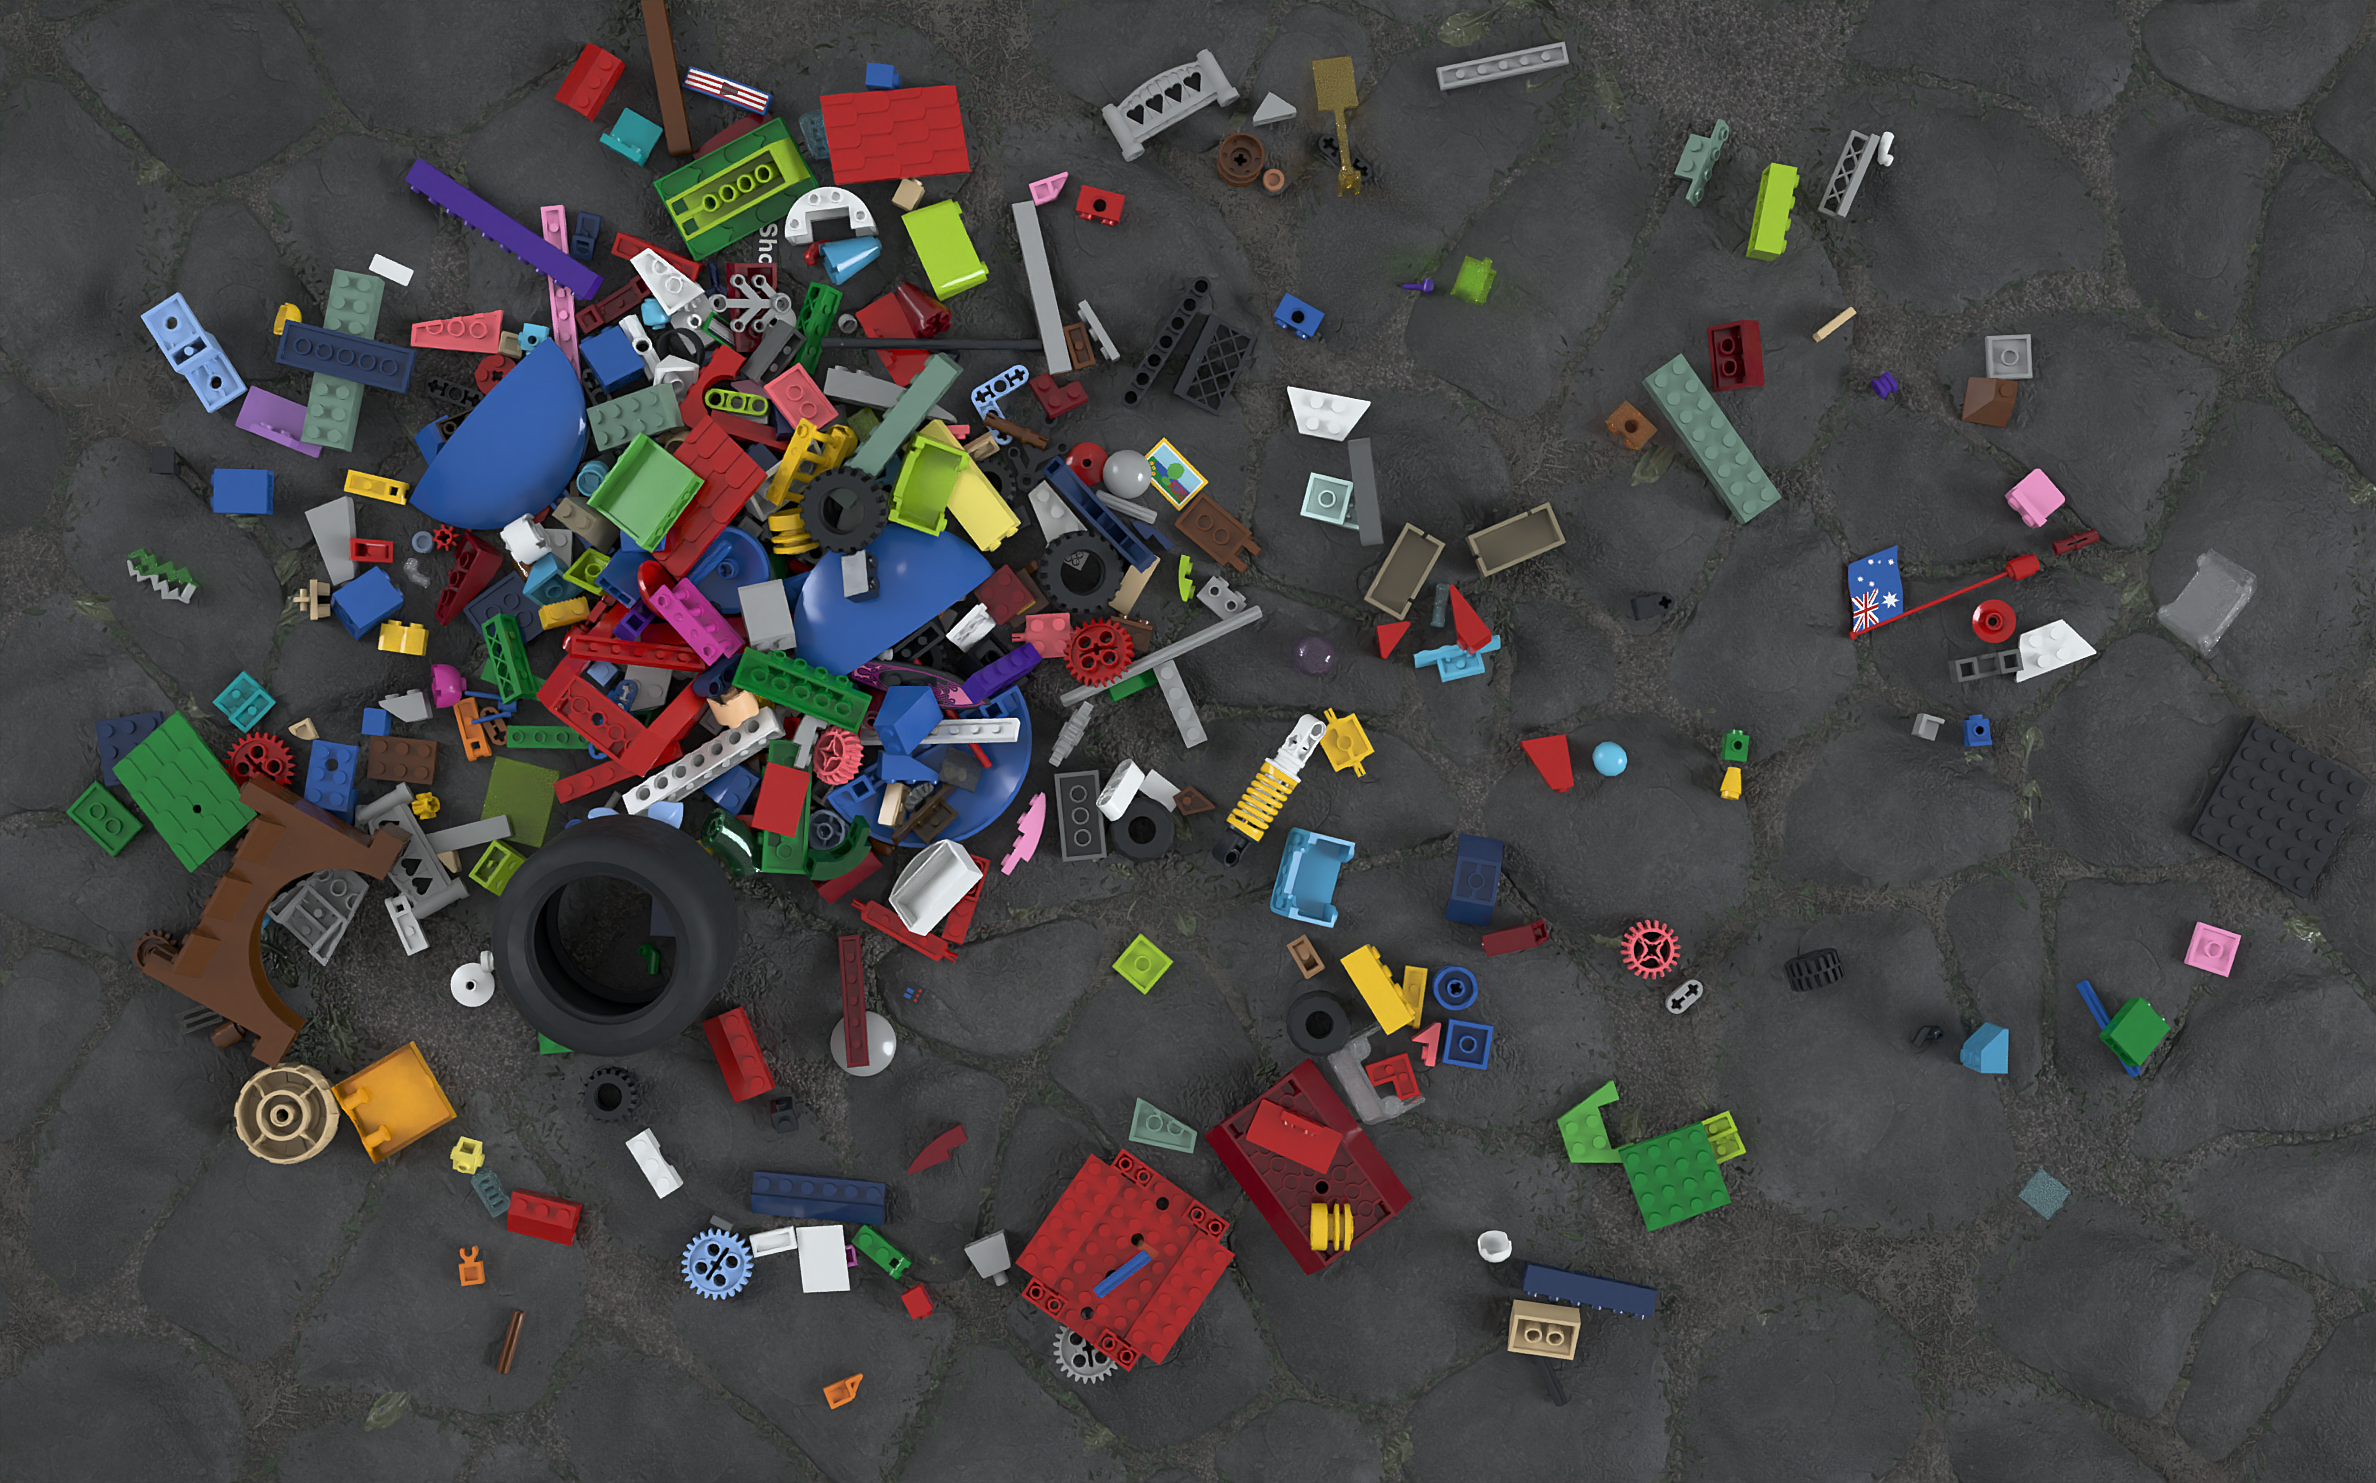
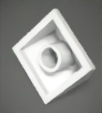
(679, 373)

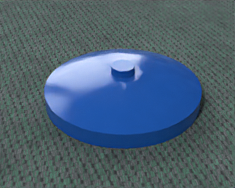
(741, 567)

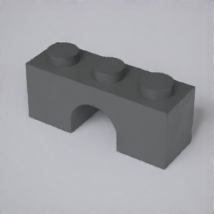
(1985, 665)

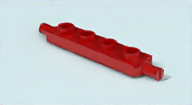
(892, 924)

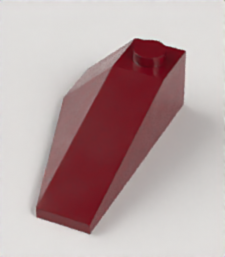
(748, 339)

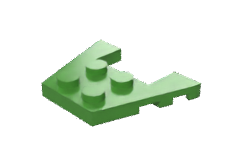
(1585, 1132)

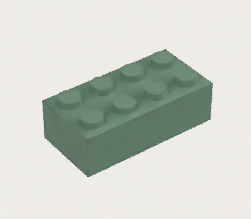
(644, 411)

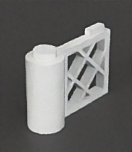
(972, 628)

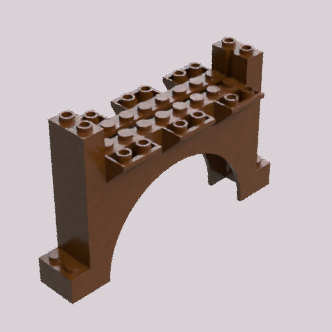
(223, 954)

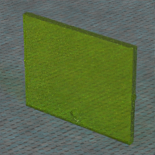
(523, 794)

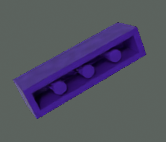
(1001, 673)

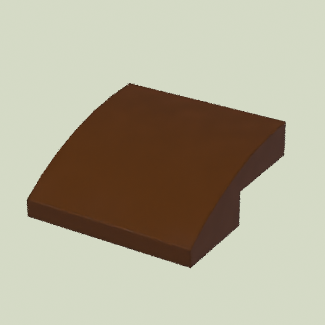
(1078, 348)

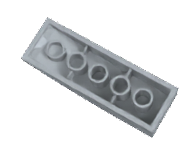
(867, 391)

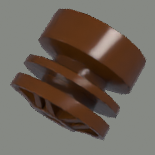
(1243, 147)

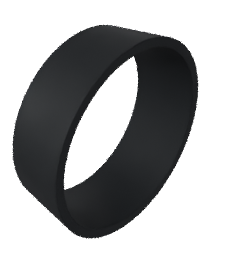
(663, 344)

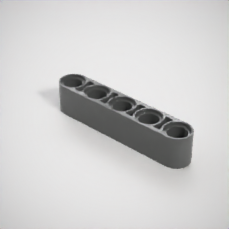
(1365, 492)

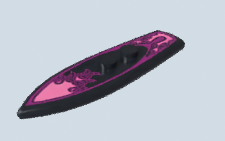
(945, 686)

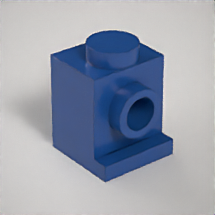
(1971, 738)

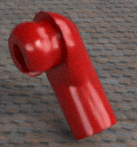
(813, 251)

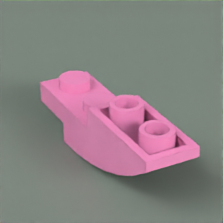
(1032, 826)

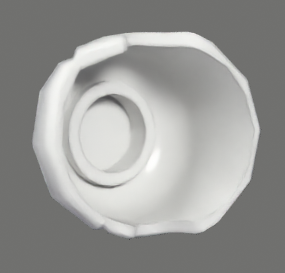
(1494, 1246)

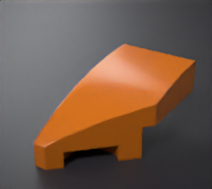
(842, 1391)

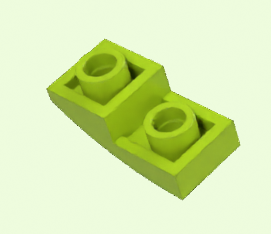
(1185, 585)

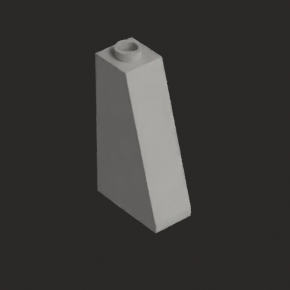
(332, 528)

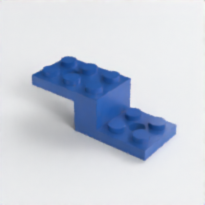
(333, 788)

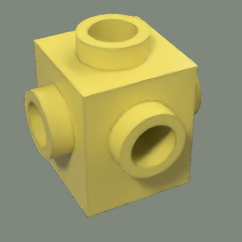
(467, 1155)

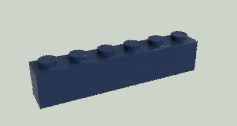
(1588, 1289)

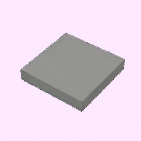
(2008, 357)

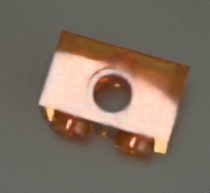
(1643, 428)

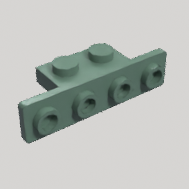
(1699, 159)

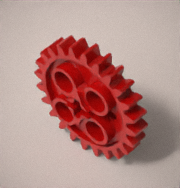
(1101, 670)
(272, 752)

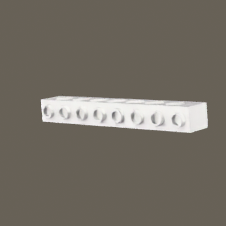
(706, 762)

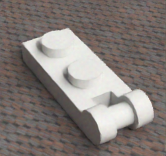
(406, 924)

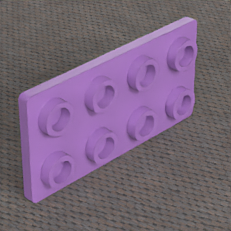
(275, 420)

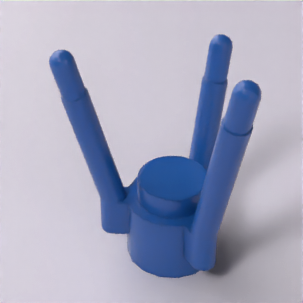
(507, 709)

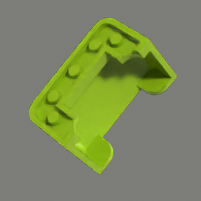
(945, 248)
(925, 483)

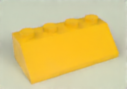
(1378, 988)

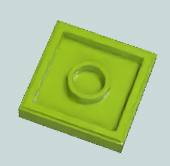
(1142, 963)

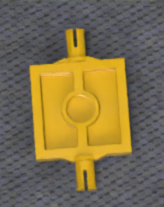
(1345, 742)

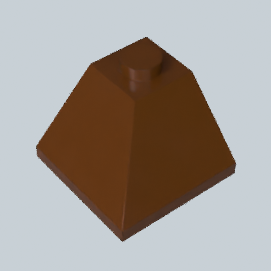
(1989, 401)

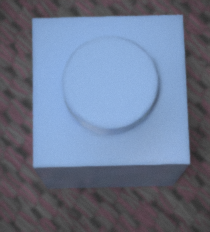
(604, 672)

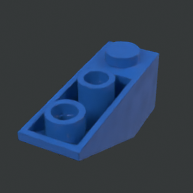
(903, 768)

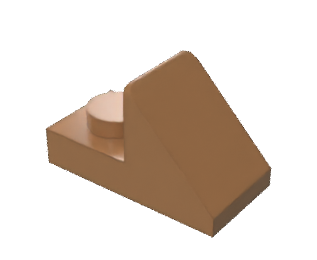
(1305, 956)

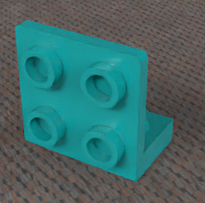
(633, 137)

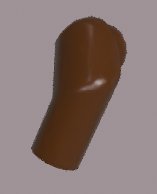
(882, 847)

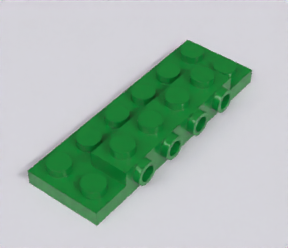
(802, 688)
(779, 851)

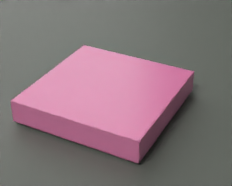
(2212, 949)

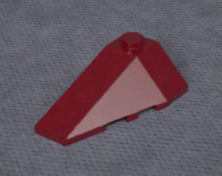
(473, 569)

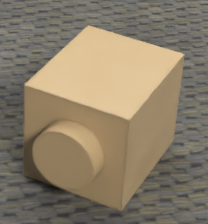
(908, 195)

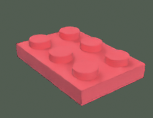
(800, 397)

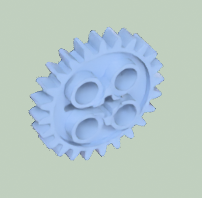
(733, 1273)

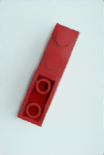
(963, 910)

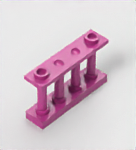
(697, 621)

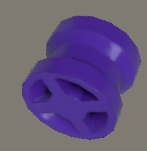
(1884, 385)

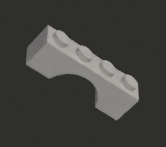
(1180, 703)

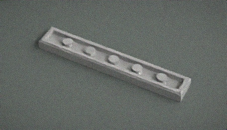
(1502, 66)

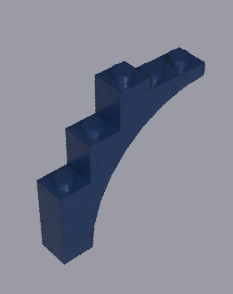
(1098, 514)

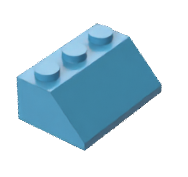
(1987, 1049)

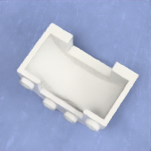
(823, 205)

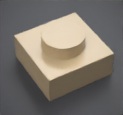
(509, 345)

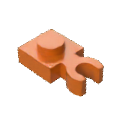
(471, 1270)

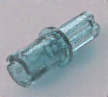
(1440, 605)

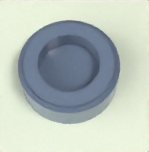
(422, 542)

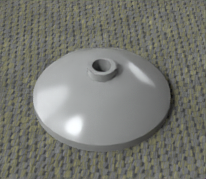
(880, 1043)

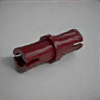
(2062, 546)

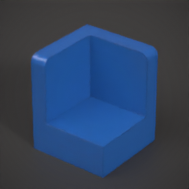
(376, 722)

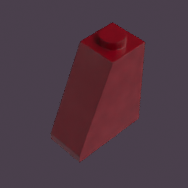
(1515, 938)

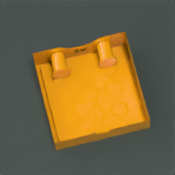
(394, 1102)

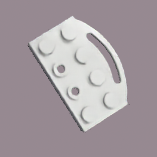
(933, 885)

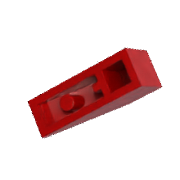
(1469, 628)

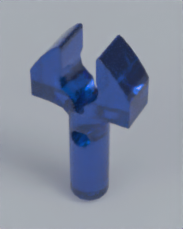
(715, 282)

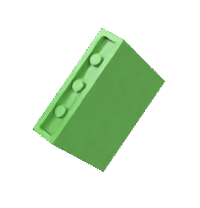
(645, 491)

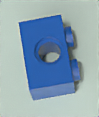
(882, 77)
(1292, 305)

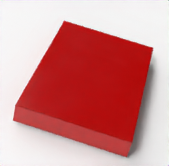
(780, 799)

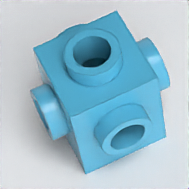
(531, 332)

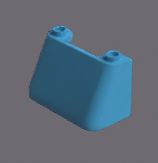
(1309, 876)

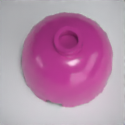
(446, 685)

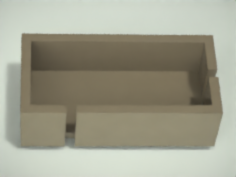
(1515, 540)
(1403, 572)

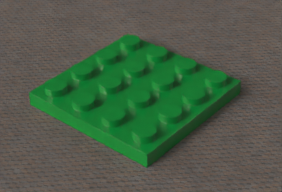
(1674, 1176)

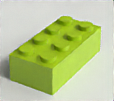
(1772, 212)

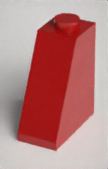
(1551, 760)

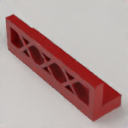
(629, 246)
(749, 431)

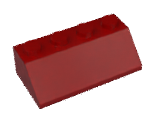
(738, 1054)

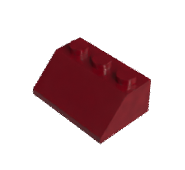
(1736, 356)
(836, 887)

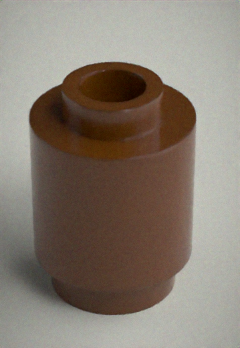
(228, 1034)

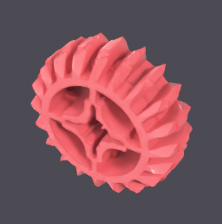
(837, 755)
(1637, 935)

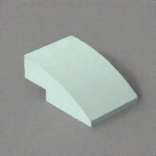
(1330, 501)

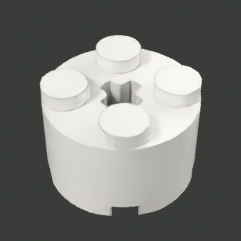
(526, 539)

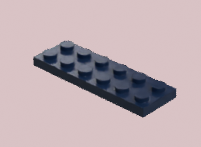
(346, 356)

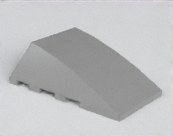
(320, 909)

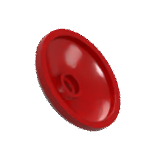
(650, 578)

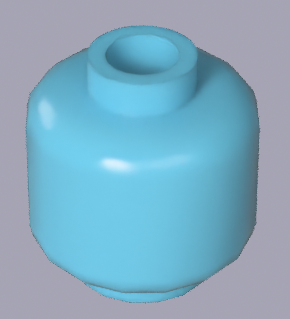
(654, 314)

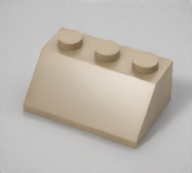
(1543, 1329)

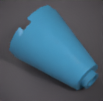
(848, 256)

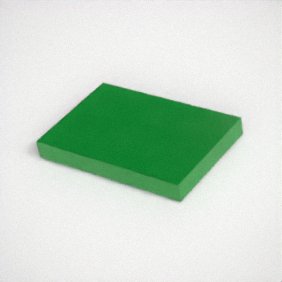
(105, 818)

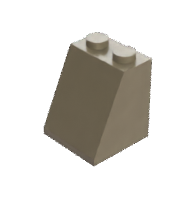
(587, 522)

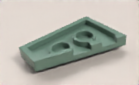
(1160, 1129)

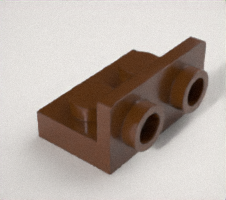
(1139, 631)

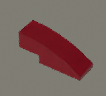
(939, 1148)

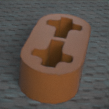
(491, 728)

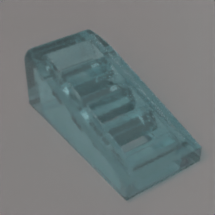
(810, 137)
(493, 1180)

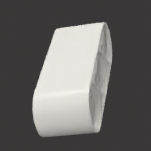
(1120, 790)

